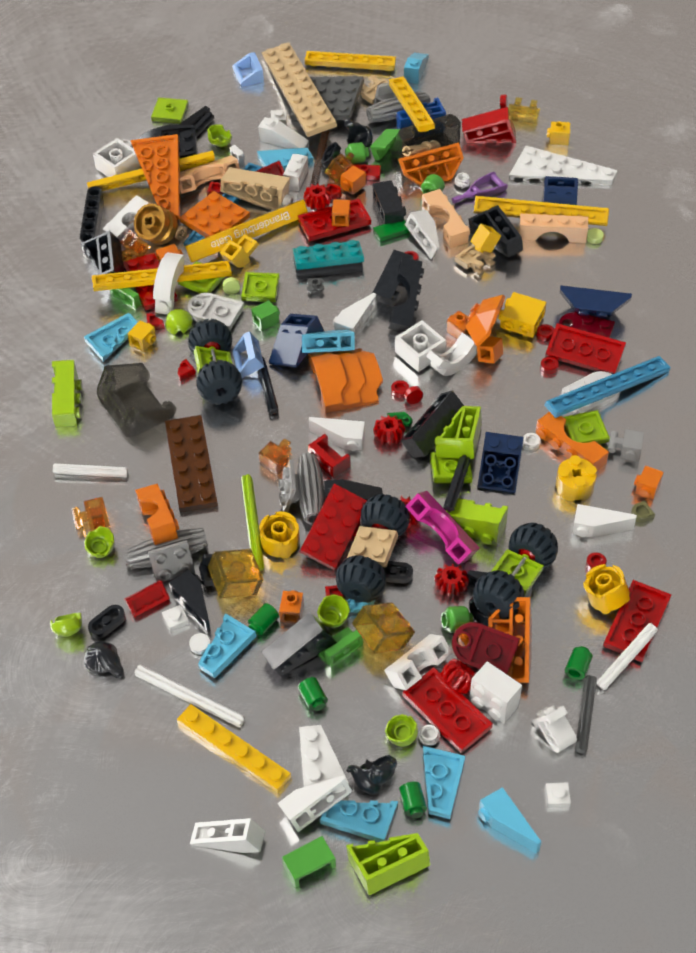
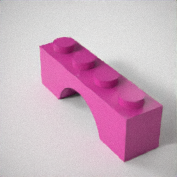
(456, 540)

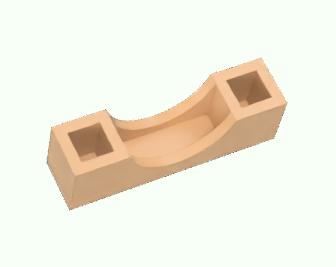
(214, 170)
(572, 227)
(454, 231)

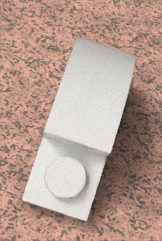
(165, 282)
(455, 358)

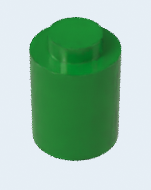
(263, 619)
(578, 663)
(313, 694)
(413, 799)

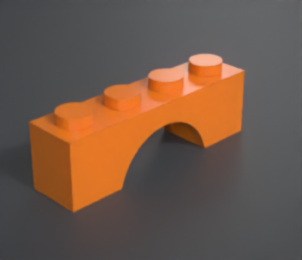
(553, 431)
(162, 522)

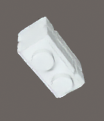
(297, 171)

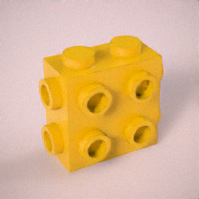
(522, 314)

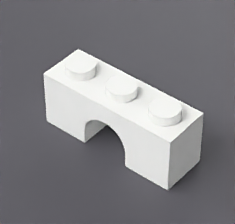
(124, 218)
(406, 669)

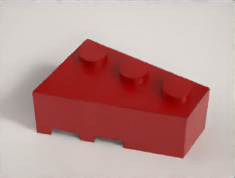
(489, 126)

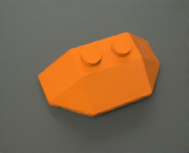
(439, 161)
(483, 317)
(521, 627)

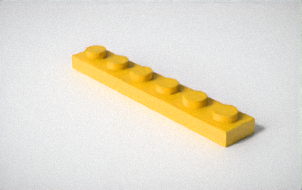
(347, 60)
(411, 104)
(234, 748)

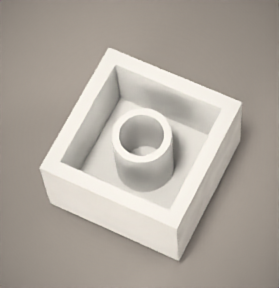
(116, 158)
(416, 343)
(495, 692)

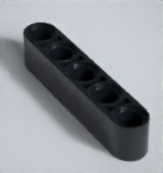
(92, 215)

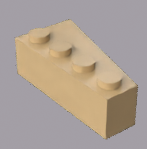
(256, 187)

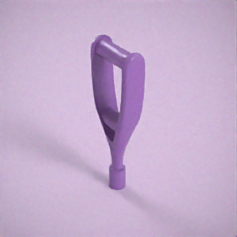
(475, 191)

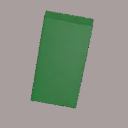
(389, 231)

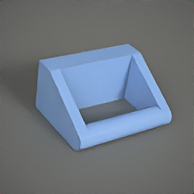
(249, 61)
(254, 361)

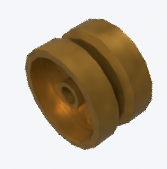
(155, 224)

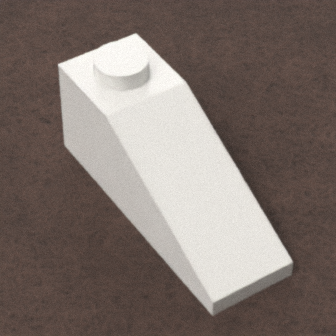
(279, 134)
(424, 231)
(356, 315)
(343, 433)
(598, 522)
(312, 801)
(229, 835)

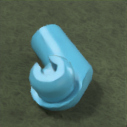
(355, 607)

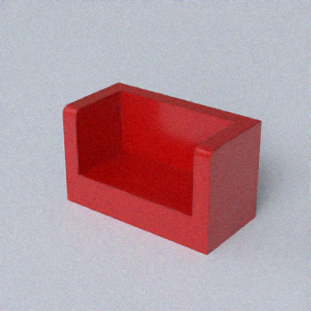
(328, 458)

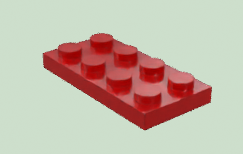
(319, 223)
(145, 292)
(585, 349)
(333, 527)
(644, 607)
(447, 710)

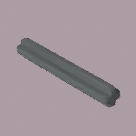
(586, 714)

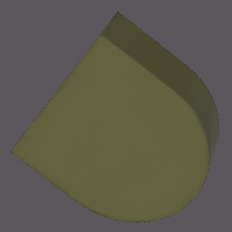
(643, 512)

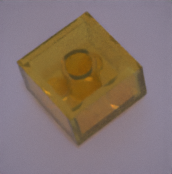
(235, 573)
(383, 627)

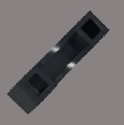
(409, 275)

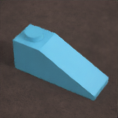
(414, 67)
(328, 341)
(507, 819)

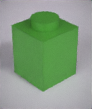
(265, 315)

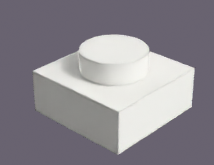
(280, 115)
(239, 154)
(175, 618)
(557, 795)

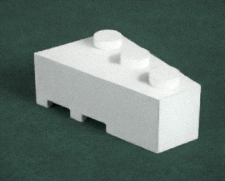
(318, 757)

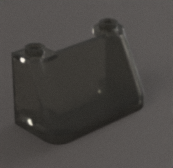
(446, 133)
(130, 401)

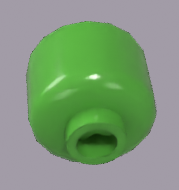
(359, 151)
(432, 183)
(455, 617)

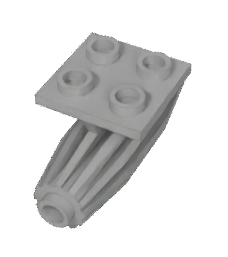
(387, 104)
(304, 486)
(168, 558)

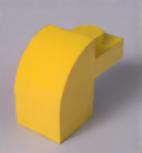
(239, 253)

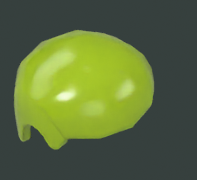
(218, 136)
(178, 320)
(99, 542)
(333, 611)
(67, 624)
(401, 730)

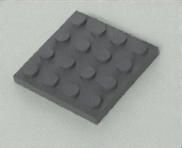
(338, 94)

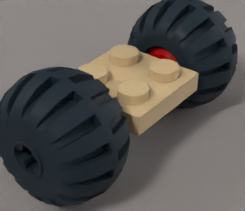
(362, 573)

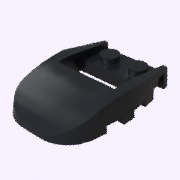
(187, 135)

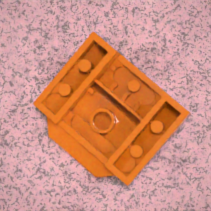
(346, 378)

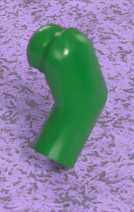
(406, 419)

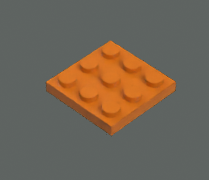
(214, 215)

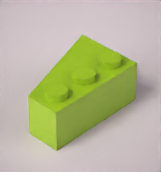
(66, 394)
(461, 435)
(481, 521)
(388, 861)

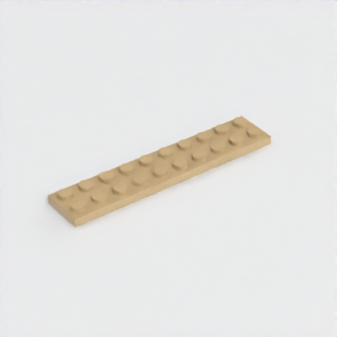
(299, 89)

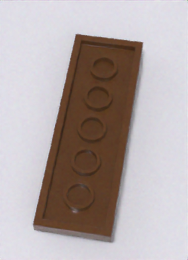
(191, 464)

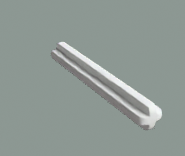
(90, 470)
(627, 656)

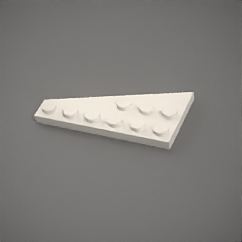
(538, 163)

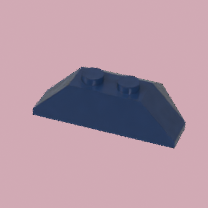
(594, 301)

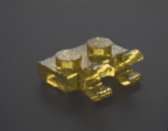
(523, 113)

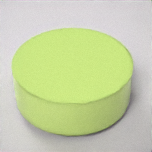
(595, 236)
(231, 286)

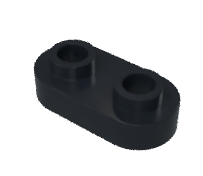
(330, 153)
(394, 571)
(105, 622)

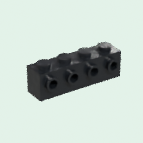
(431, 424)

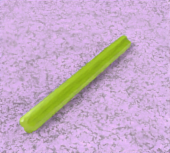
(252, 519)

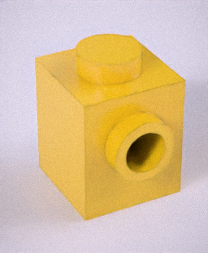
(559, 133)
(485, 238)
(142, 336)

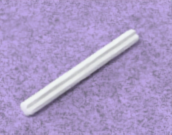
(190, 696)

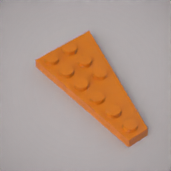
(161, 168)

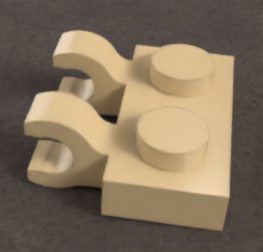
(369, 93)
(471, 258)

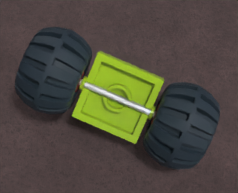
(217, 377)
(529, 553)

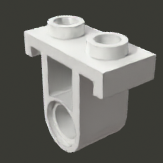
(555, 727)

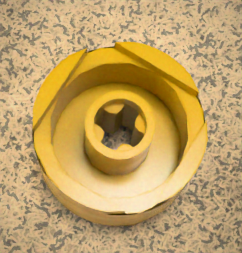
(576, 479)
(279, 534)
(606, 588)

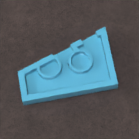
(284, 155)
(111, 336)
(226, 646)
(442, 780)
(361, 819)

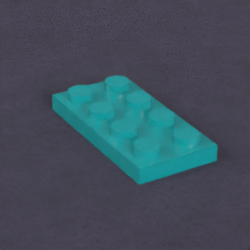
(328, 255)

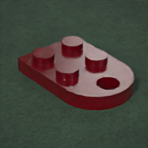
(588, 323)
(485, 646)

